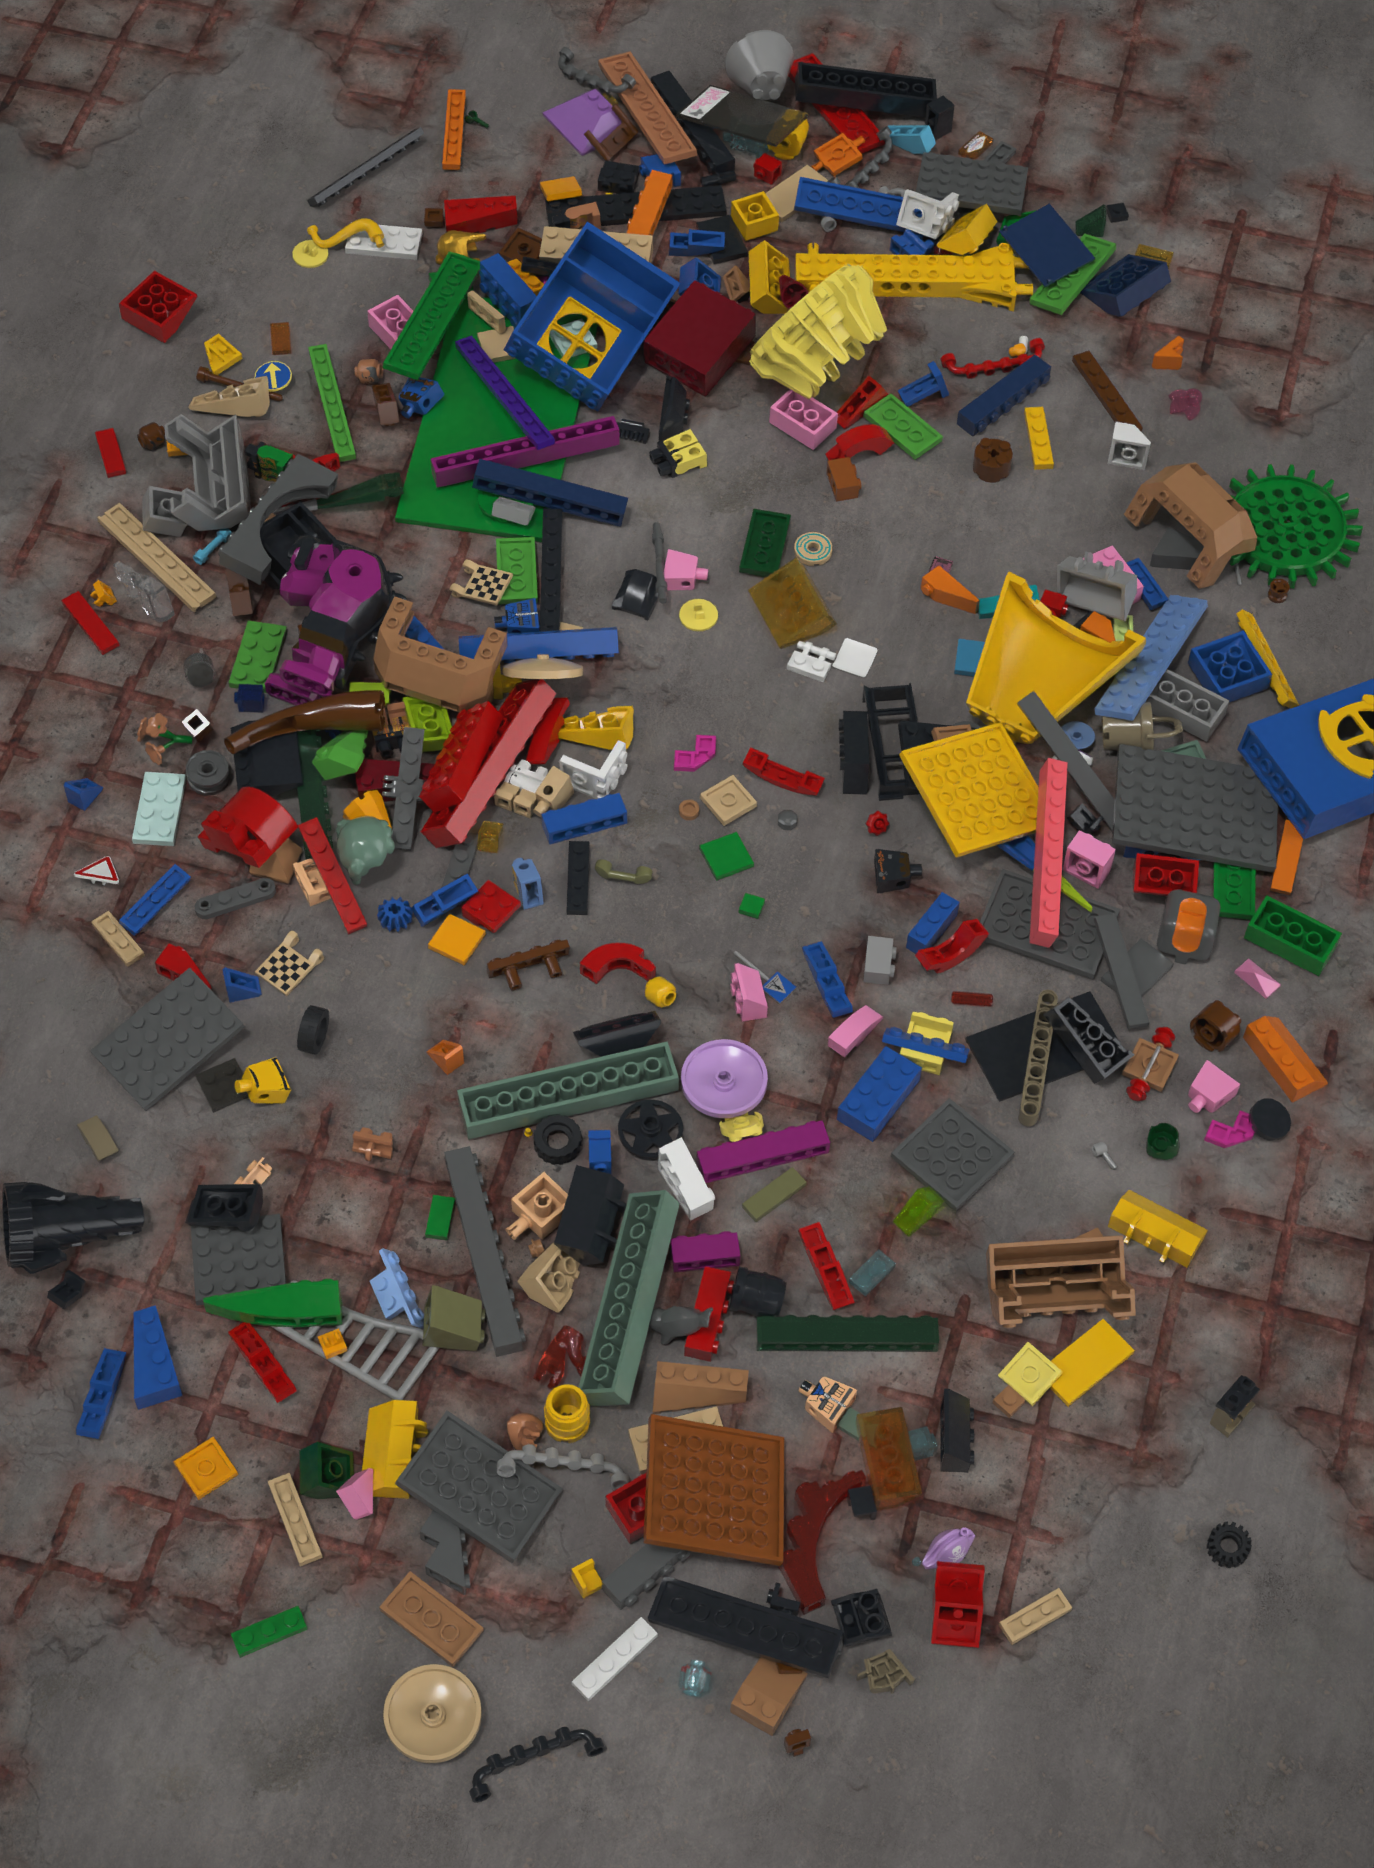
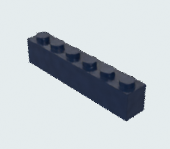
(1004, 395)

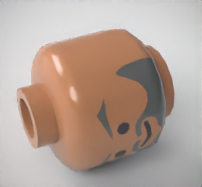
(369, 371)

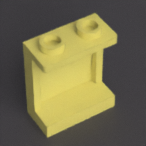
(930, 1028)

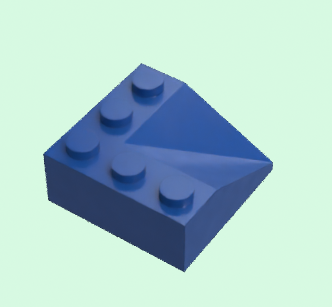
(1230, 667)

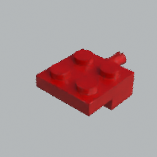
(490, 907)

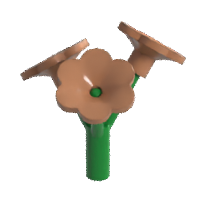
(155, 728)

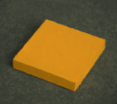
(560, 188)
(456, 939)
(205, 1468)

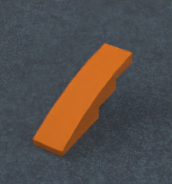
(1287, 859)

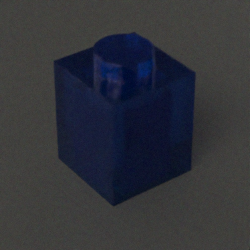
(250, 698)

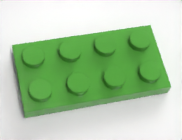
(903, 426)
(519, 558)
(257, 654)

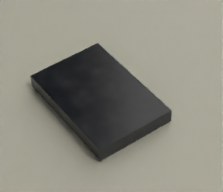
(734, 246)

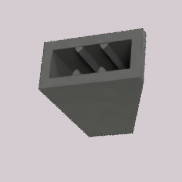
(1176, 551)

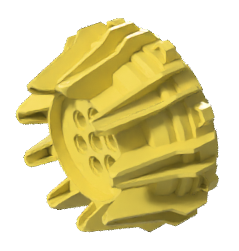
(819, 328)

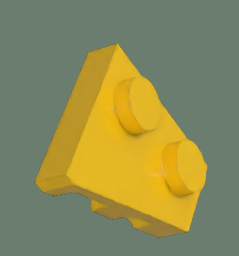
(221, 354)

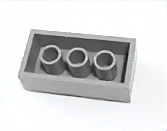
(1188, 702)

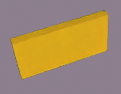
(1089, 1361)

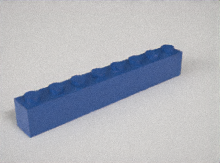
(555, 643)

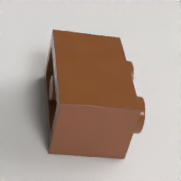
(843, 479)

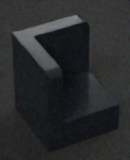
(862, 1501)

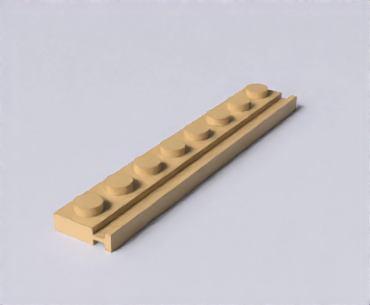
(157, 557)

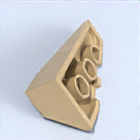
(243, 400)
(550, 1278)

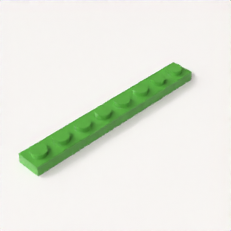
(332, 402)

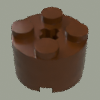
(992, 459)
(1215, 1026)

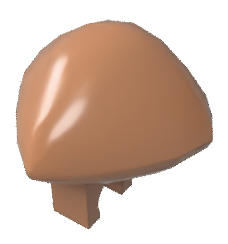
(524, 1429)

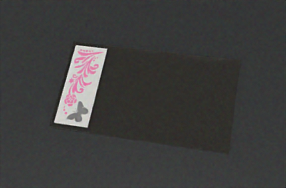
(742, 115)

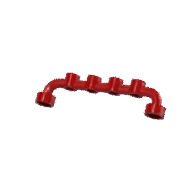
(1006, 364)

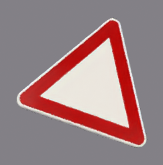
(99, 871)

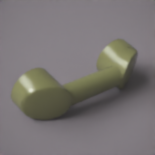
(642, 875)

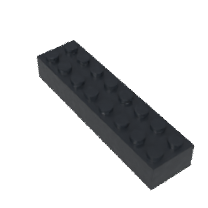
(864, 89)

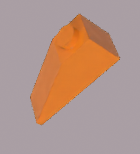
(947, 590)

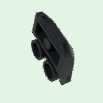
(637, 594)
(860, 1617)

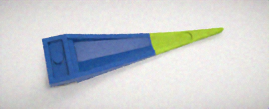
(1024, 851)

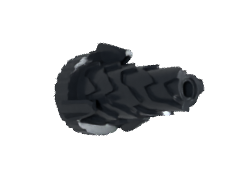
(47, 1220)

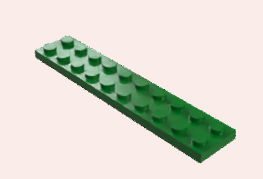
(432, 316)

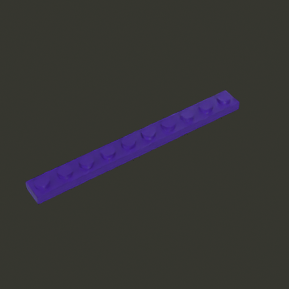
(505, 393)

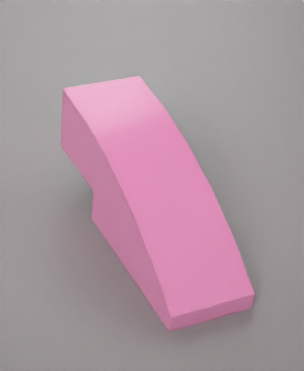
(854, 1030)

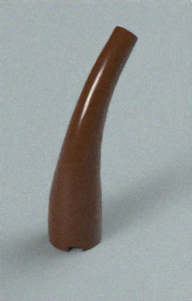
(335, 712)

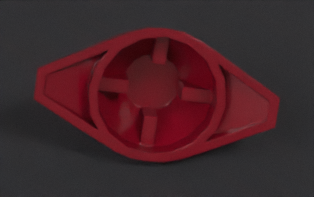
(791, 291)

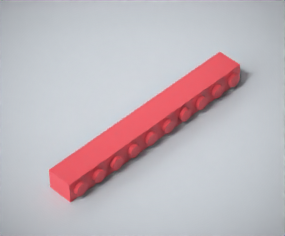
(1048, 853)

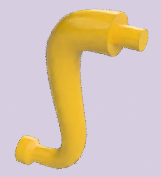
(363, 224)

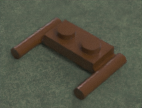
(616, 138)

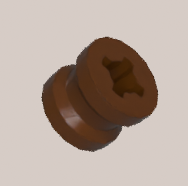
(1276, 587)

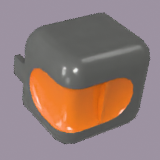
(1188, 925)

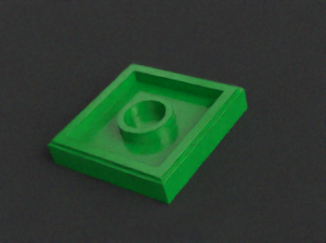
(726, 856)

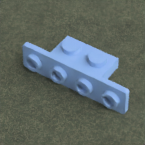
(394, 1292)

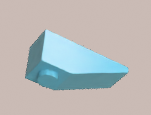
(912, 138)

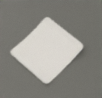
(855, 657)

